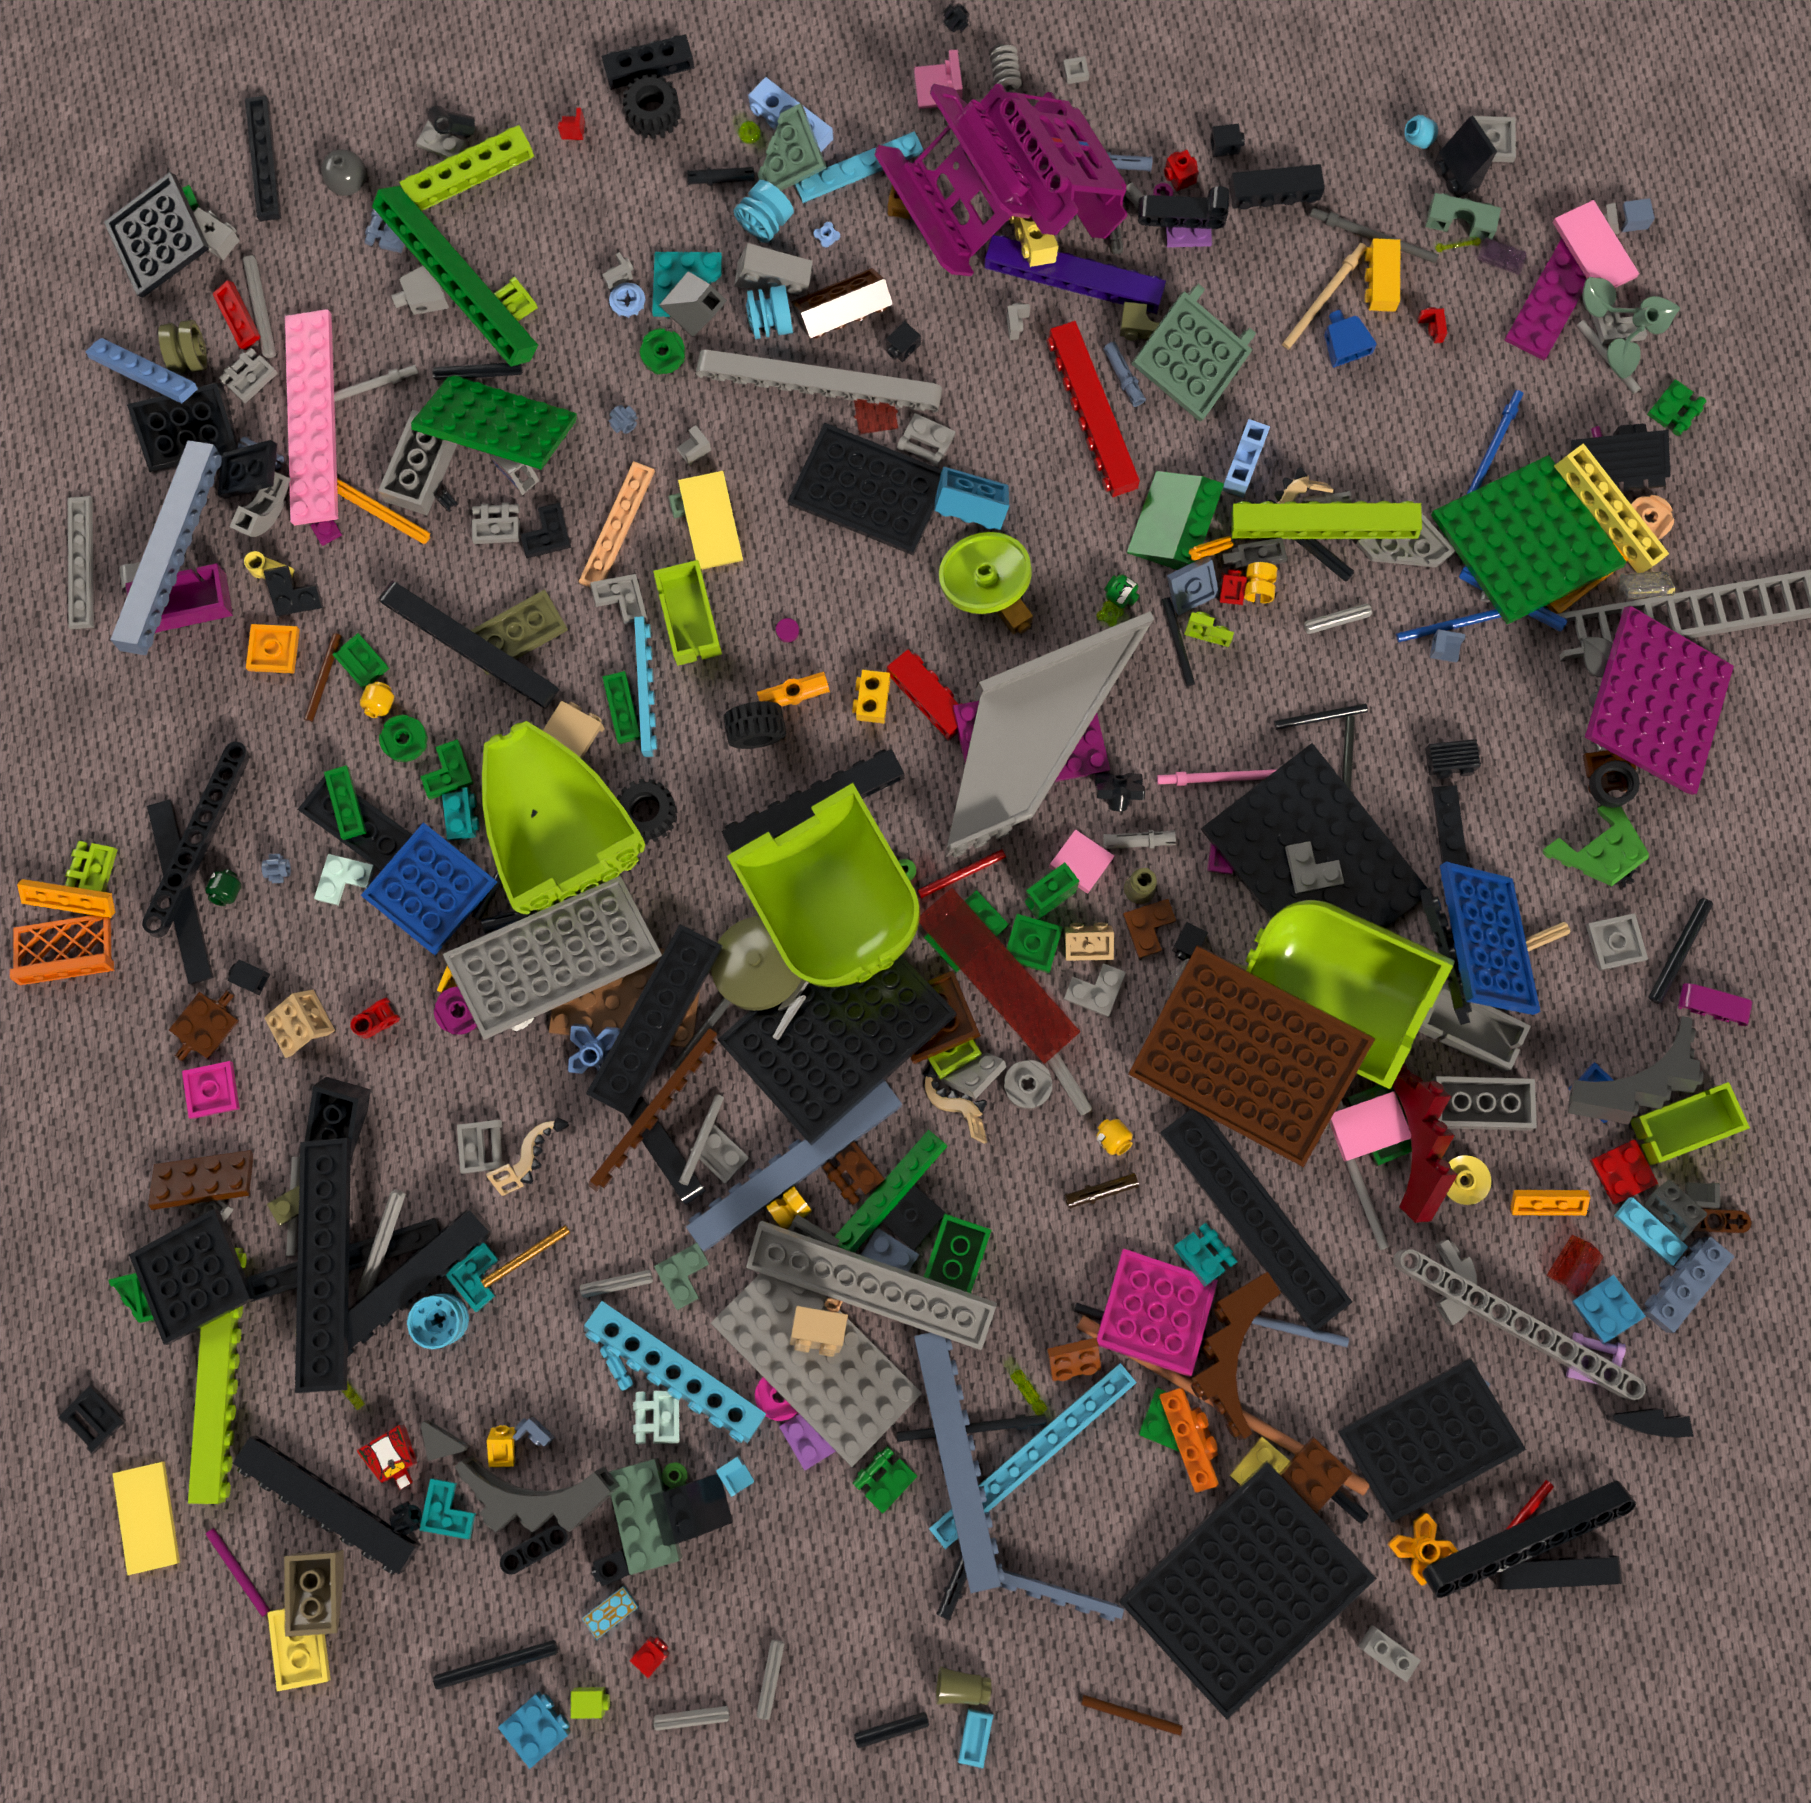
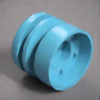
(763, 211)
(769, 312)
(424, 1326)

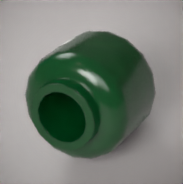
(223, 887)

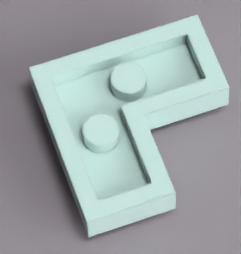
(338, 872)

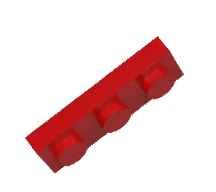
(236, 315)

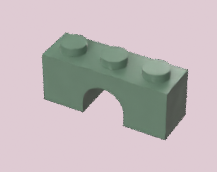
(1481, 217)

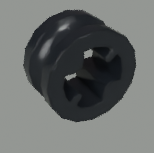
(446, 500)

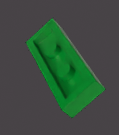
(621, 707)
(345, 802)

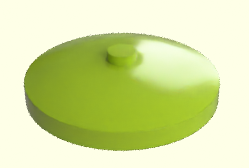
(985, 572)

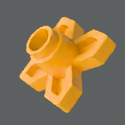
(1411, 1547)

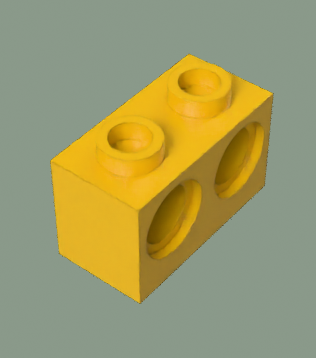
(877, 696)

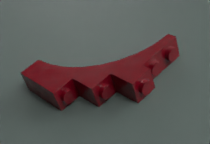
(1430, 1138)

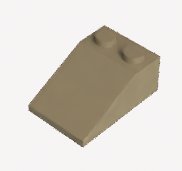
(313, 1592)

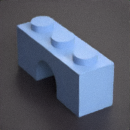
(1246, 458)

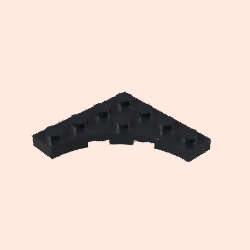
(1445, 940)

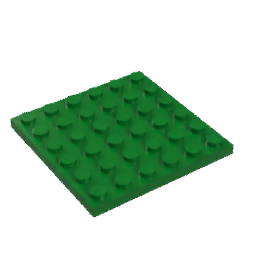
(1528, 539)

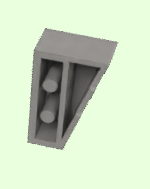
(769, 268)

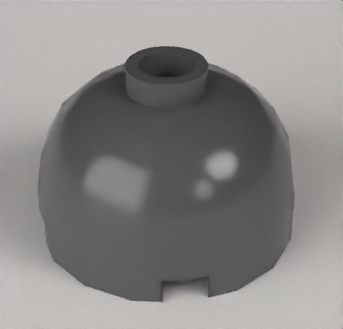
(343, 172)

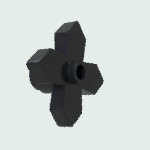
(1119, 789)

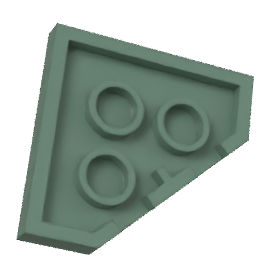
(792, 151)

